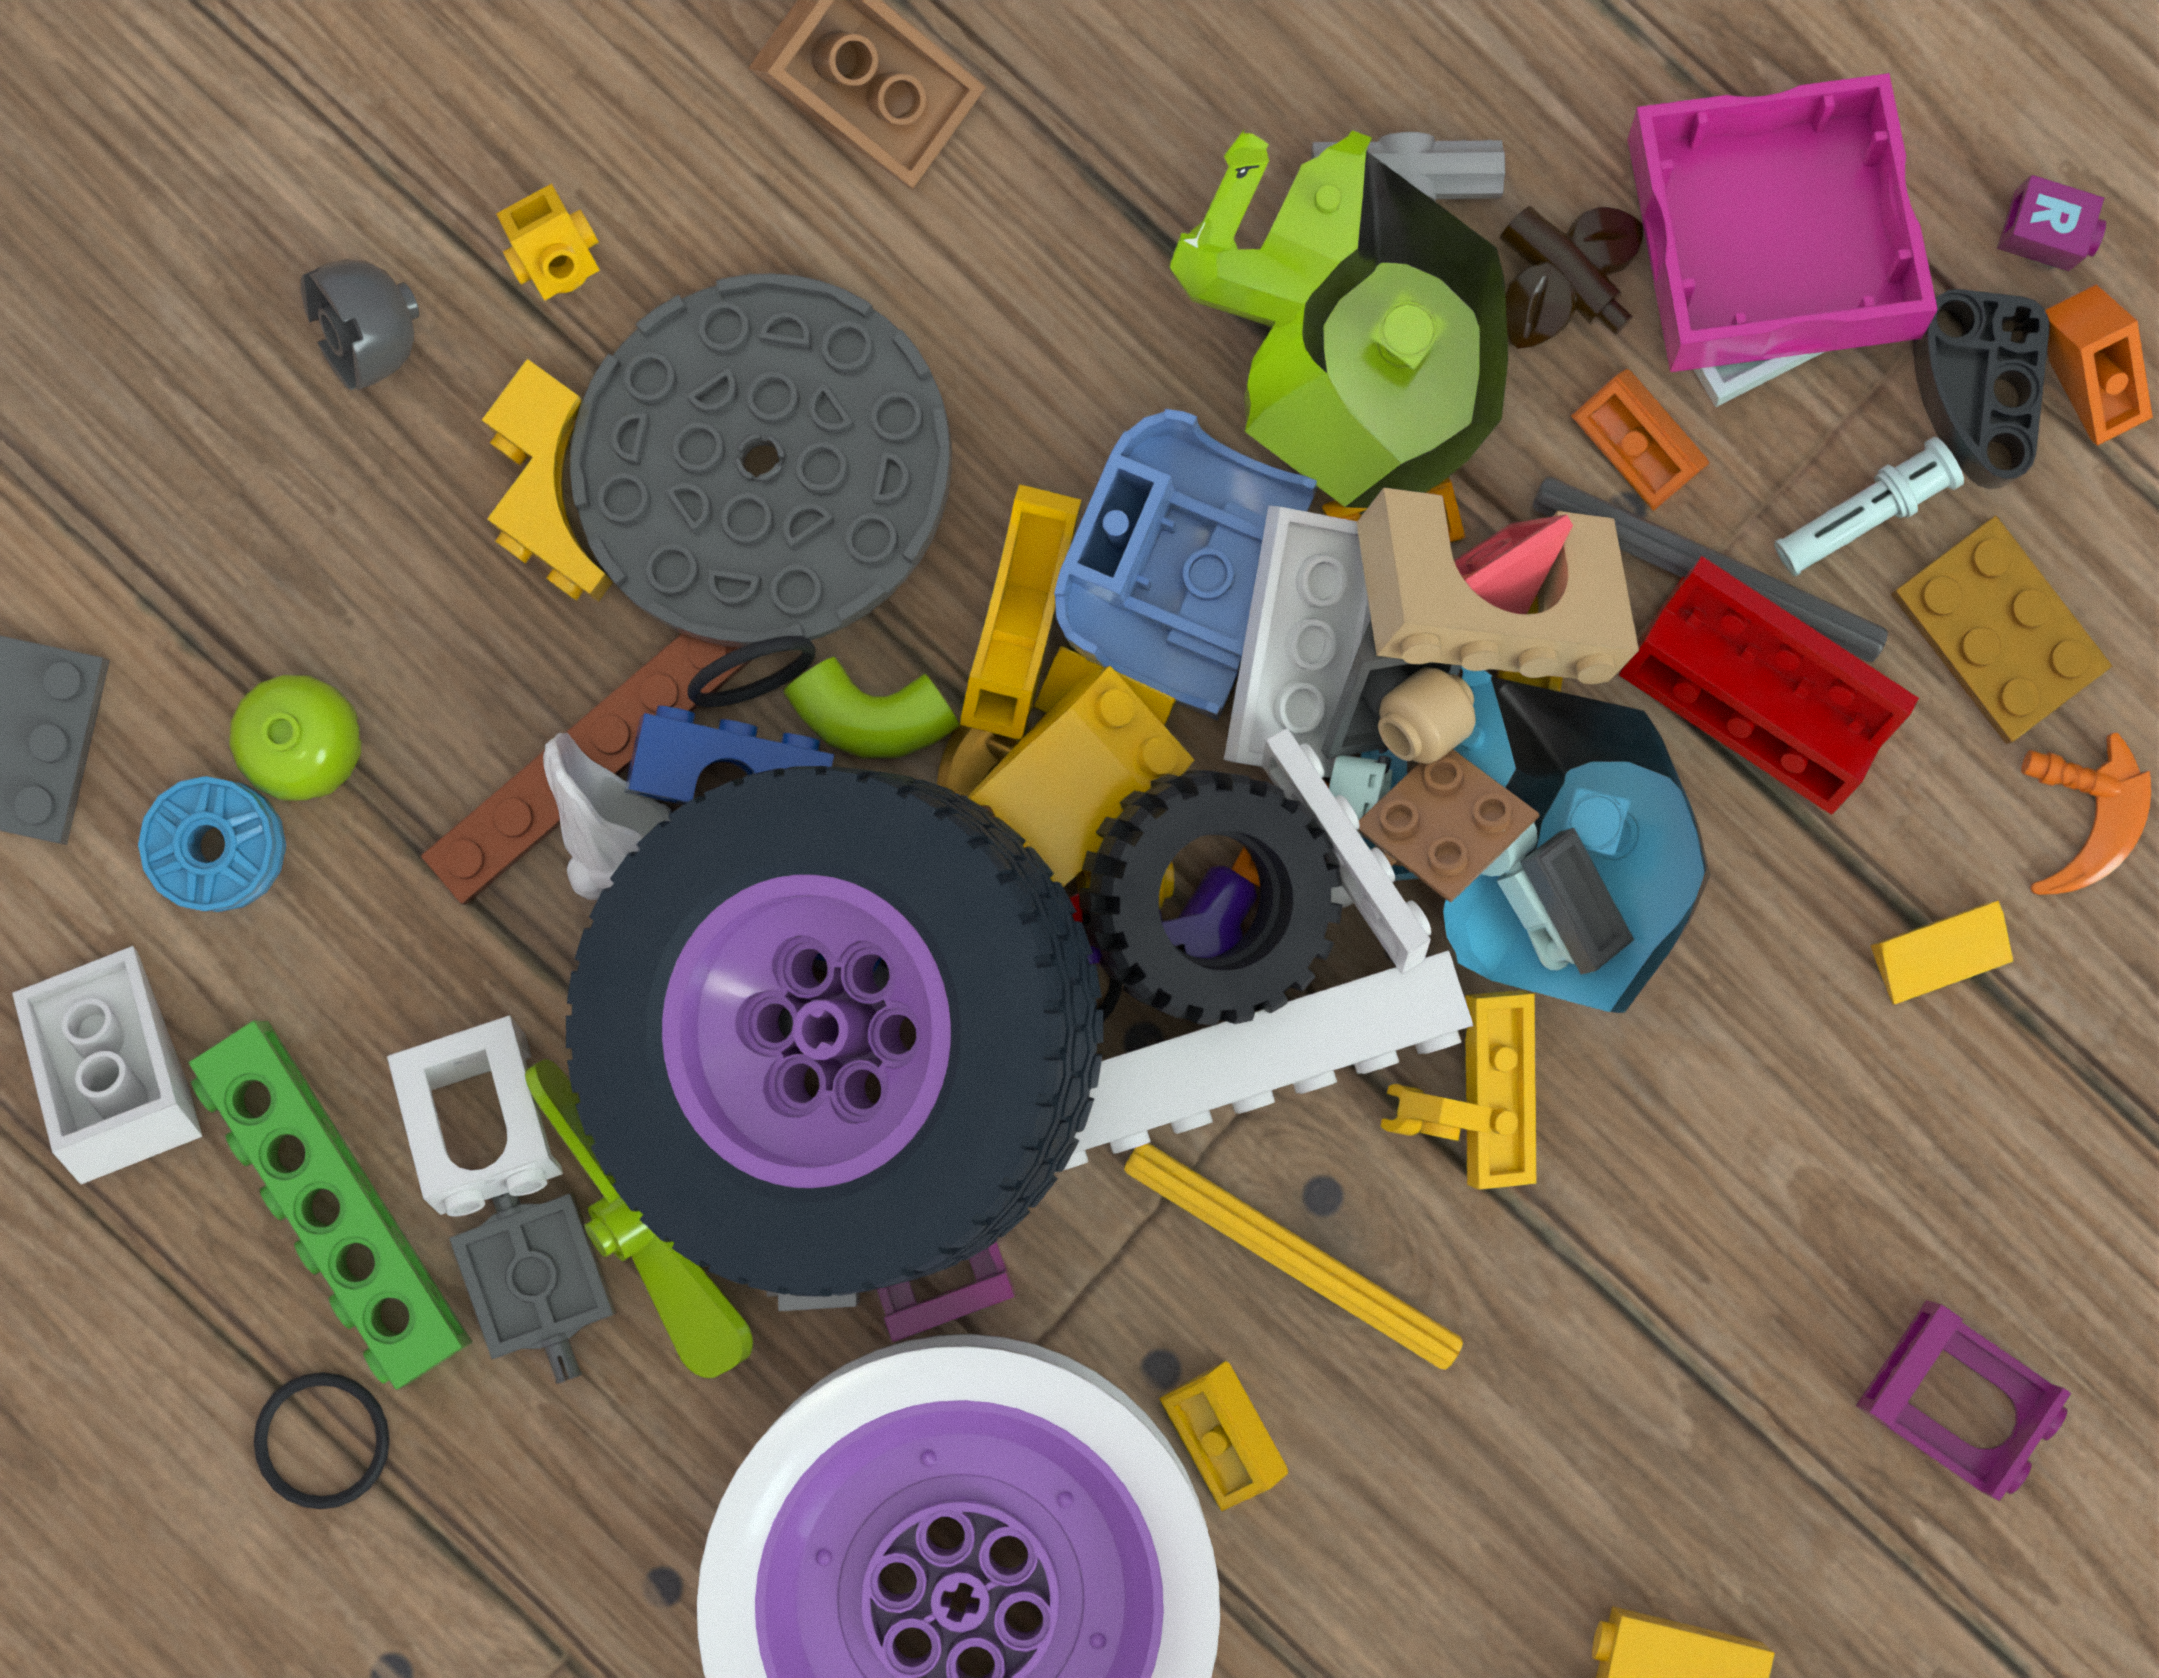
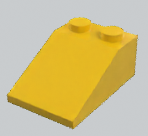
(1078, 768)

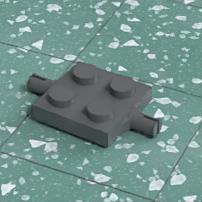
(533, 1278)

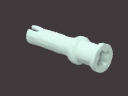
(1894, 493)

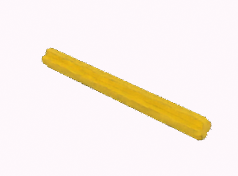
(1294, 1255)

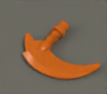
(2120, 813)

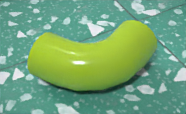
(868, 723)

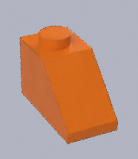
(2099, 363)

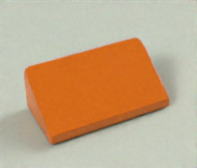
(1640, 438)

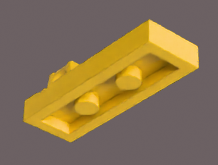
(1502, 1078)

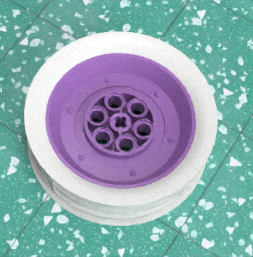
(1006, 1448)

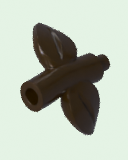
(1568, 272)

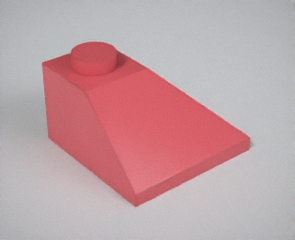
(1514, 562)

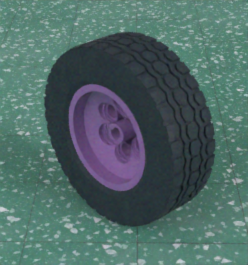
(708, 1101)

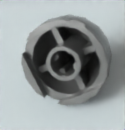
(362, 319)

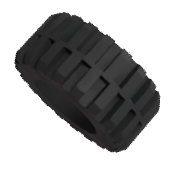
(1290, 911)

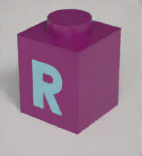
(2053, 223)

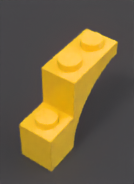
(537, 421)
(1020, 613)

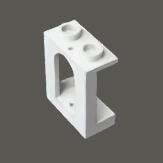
(526, 1160)

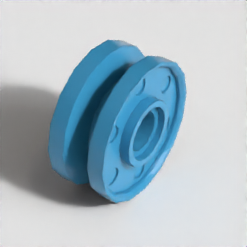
(173, 838)

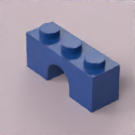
(674, 752)

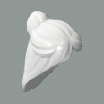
(595, 815)

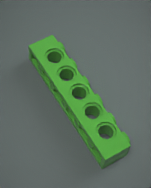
(363, 1218)

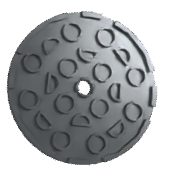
(815, 535)

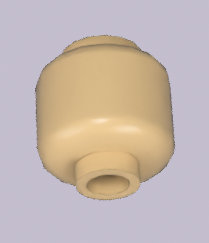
(1427, 715)

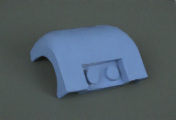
(1172, 559)

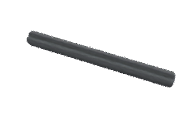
(1680, 554)

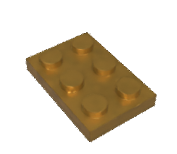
(2001, 630)

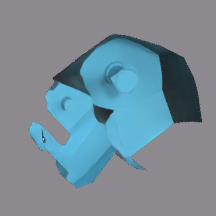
(1617, 786)

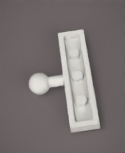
(1364, 872)

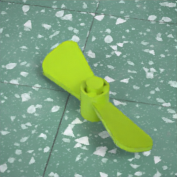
(694, 1311)

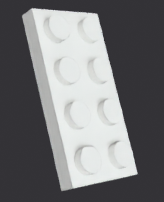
(1299, 633)

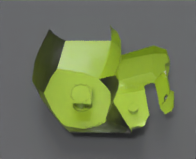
(1379, 315)

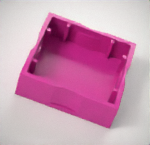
(1780, 223)

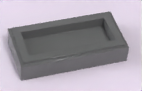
(1577, 901)

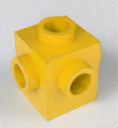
(548, 243)

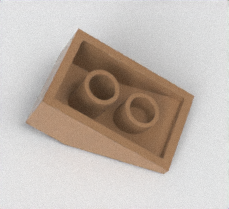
(869, 81)

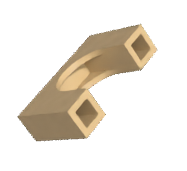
(1432, 615)

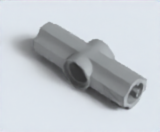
(1440, 167)

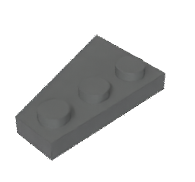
(45, 734)

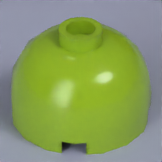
(295, 737)

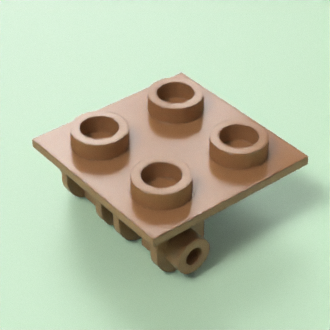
(1446, 823)

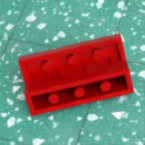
(1767, 685)

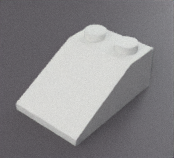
(105, 1067)

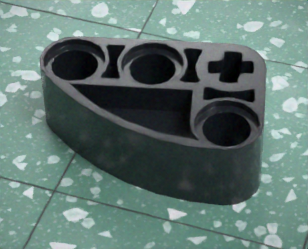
(1960, 375)

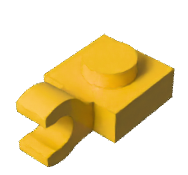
(1434, 1114)

